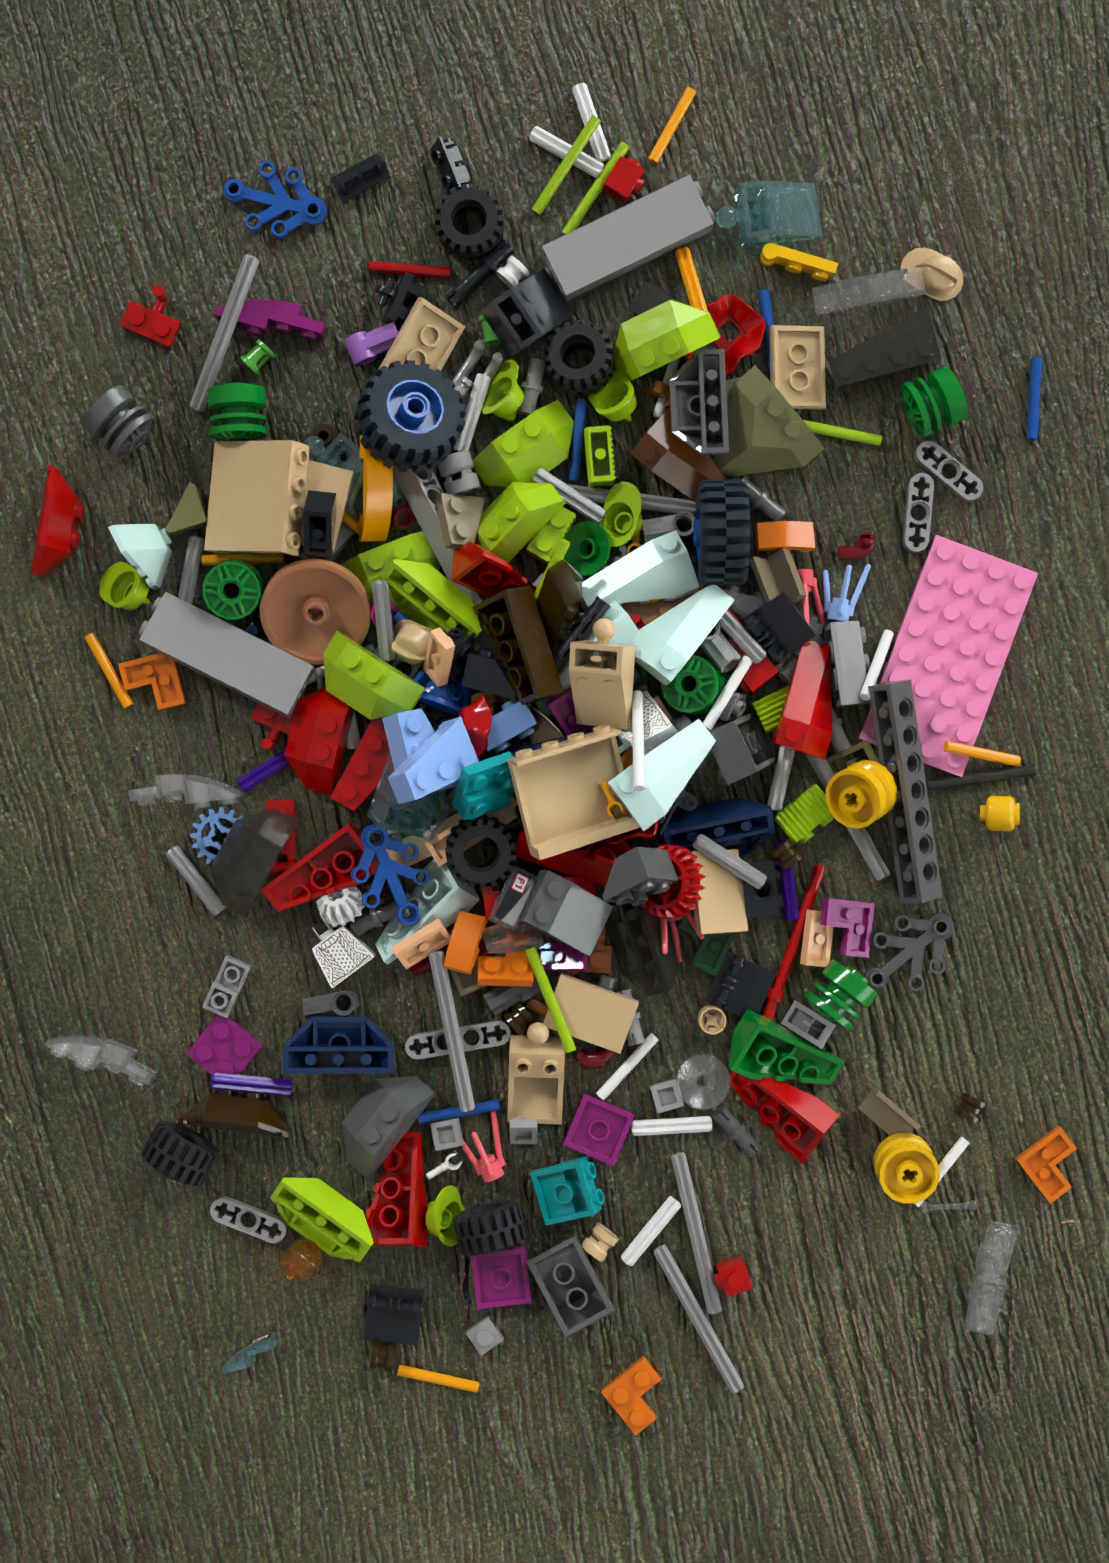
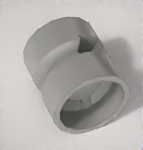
(456, 465)

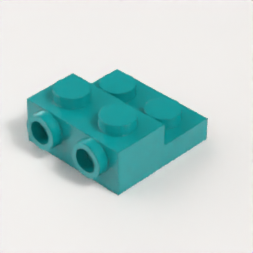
(484, 787)
(567, 1190)

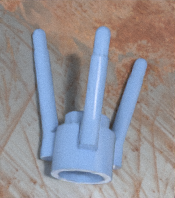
(840, 608)

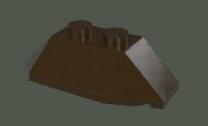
(559, 602)
(238, 1113)

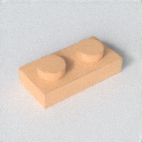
(439, 657)
(816, 941)
(421, 943)

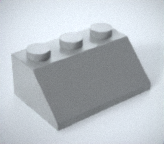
(847, 662)

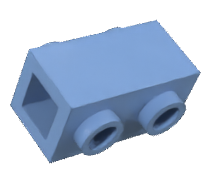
(511, 722)

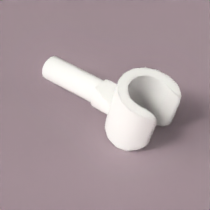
(444, 1166)

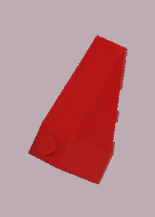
(485, 571)
(807, 708)
(321, 871)
(791, 1113)
(400, 1198)

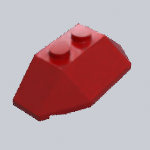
(57, 524)
(319, 740)

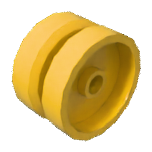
(861, 794)
(906, 1168)

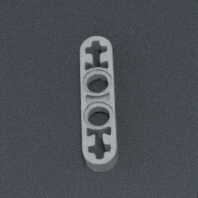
(425, 1052)

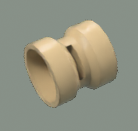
(715, 1023)
(599, 1242)

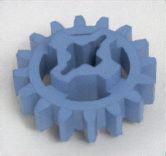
(215, 823)

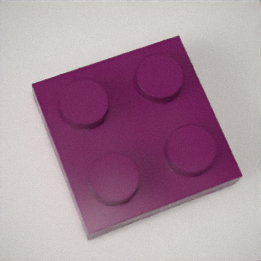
(224, 1047)
(598, 1129)
(501, 1278)

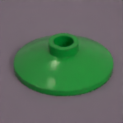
(582, 537)

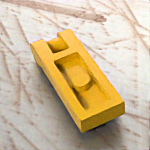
(797, 261)

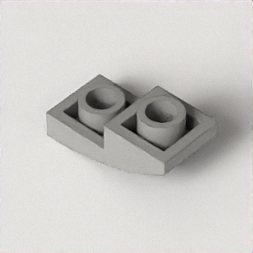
(733, 709)
(227, 986)

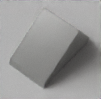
(808, 1024)

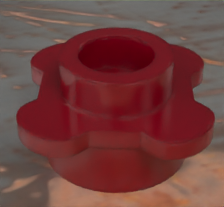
(402, 522)

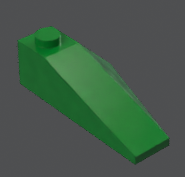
(772, 1051)

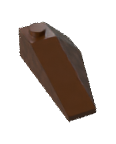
(674, 459)

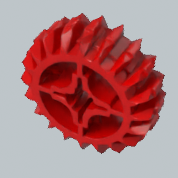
(684, 892)

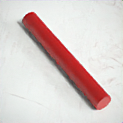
(416, 270)

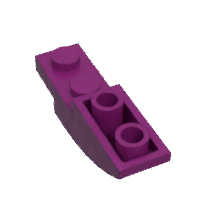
(260, 314)

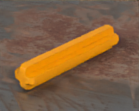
(690, 278)

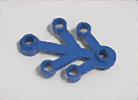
(279, 202)
(388, 871)

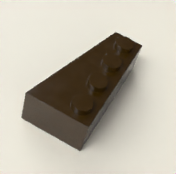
(521, 643)

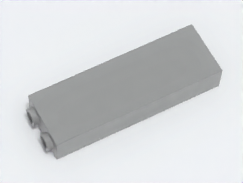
(628, 237)
(226, 654)

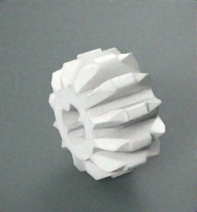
(341, 906)

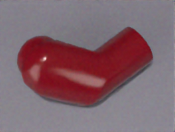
(859, 550)
(594, 1060)

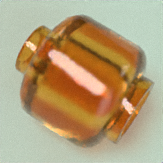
(301, 1260)

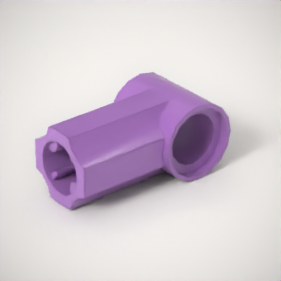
(366, 346)

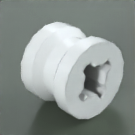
(512, 272)

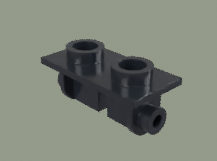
(445, 156)
(360, 177)
(463, 646)

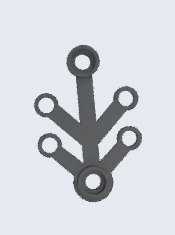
(913, 949)

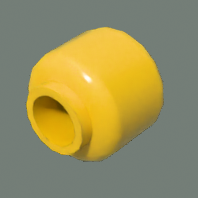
(1000, 813)

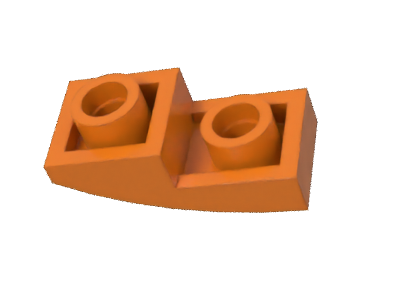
(784, 534)
(464, 942)

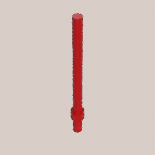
(776, 992)

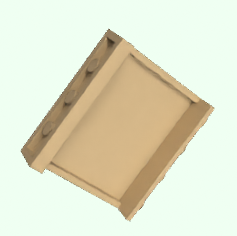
(257, 497)
(563, 794)

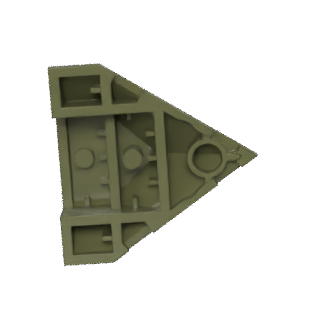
(764, 430)

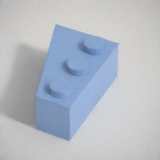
(406, 734)
(434, 763)

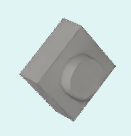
(666, 1096)
(523, 1131)
(447, 1134)
(484, 1335)

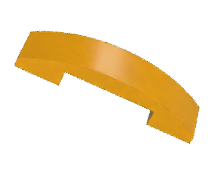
(377, 498)

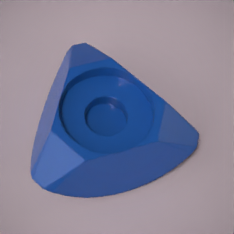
(446, 698)

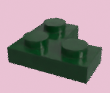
(711, 949)

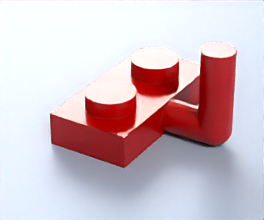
(151, 322)
(274, 720)

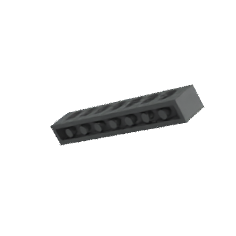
(911, 816)

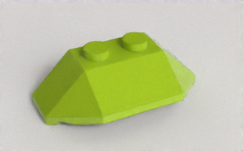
(661, 337)
(532, 444)
(517, 517)
(374, 563)
(430, 597)
(367, 680)
(323, 1217)

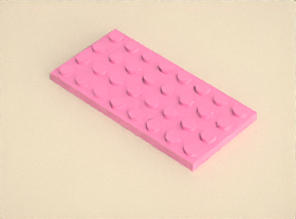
(955, 645)

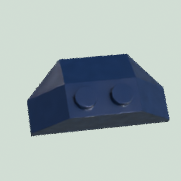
(729, 822)
(338, 1046)

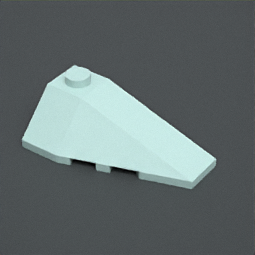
(666, 774)

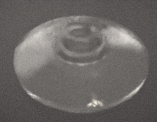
(716, 1081)

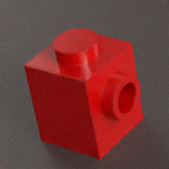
(625, 180)
(732, 1276)

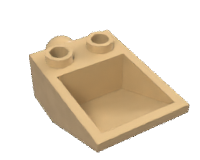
(603, 681)
(536, 1076)

